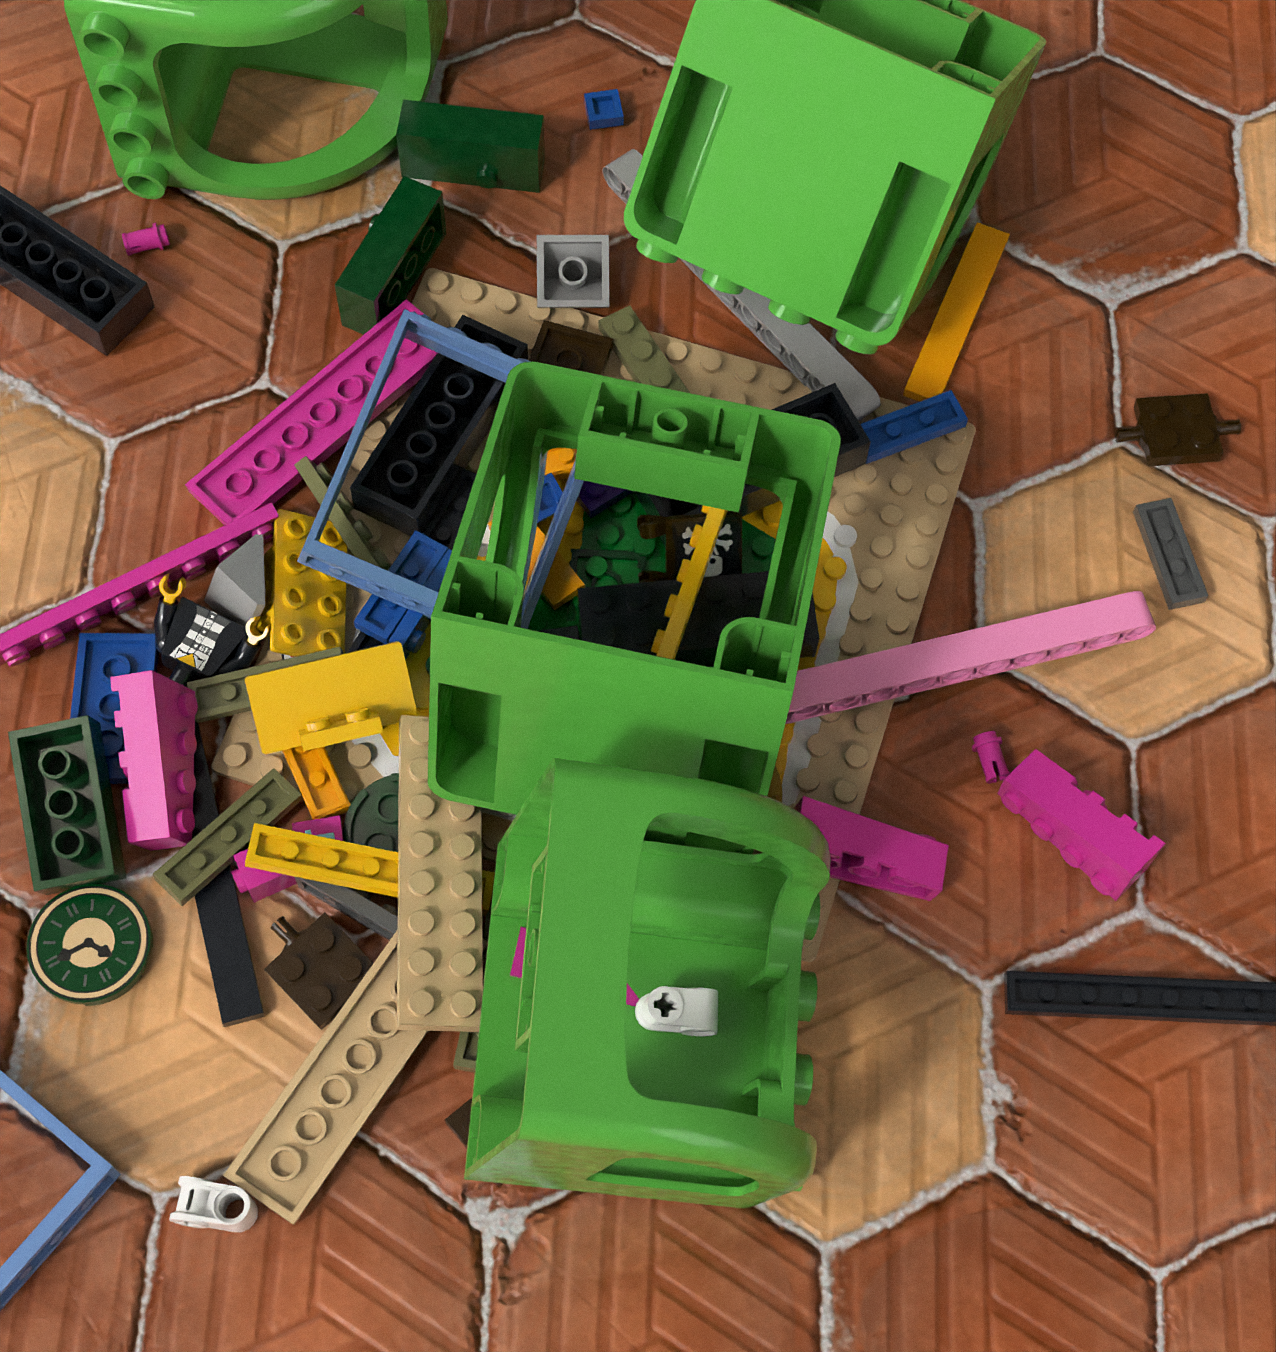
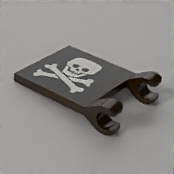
(678, 531)

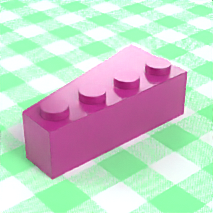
(157, 758)
(1079, 824)
(878, 853)

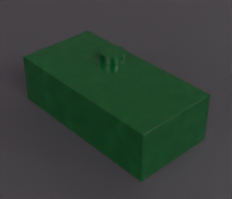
(471, 146)
(391, 255)
(66, 805)

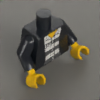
(199, 641)

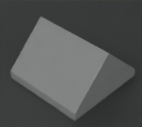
(572, 271)
(239, 583)

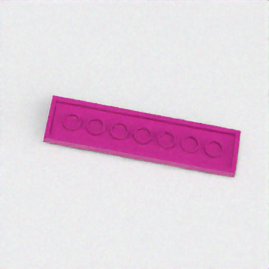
(308, 424)
(122, 591)

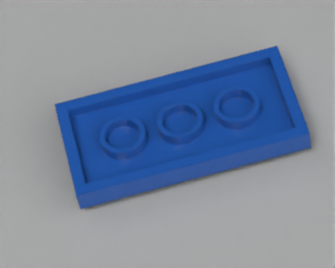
(98, 660)

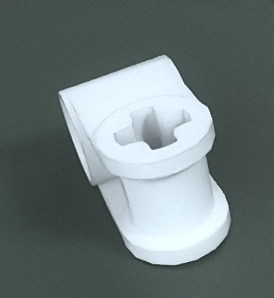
(685, 1009)
(205, 1205)

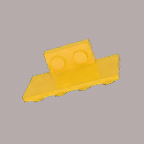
(301, 603)
(331, 698)

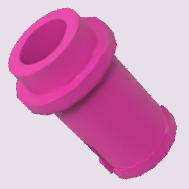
(146, 239)
(990, 755)

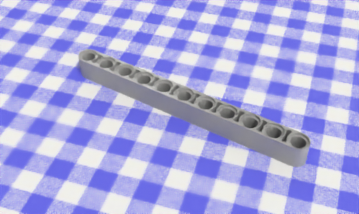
(795, 345)

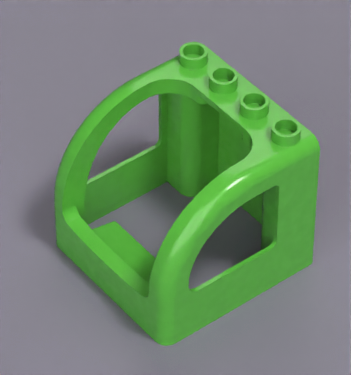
(168, 63)
(828, 151)
(523, 696)
(564, 1069)

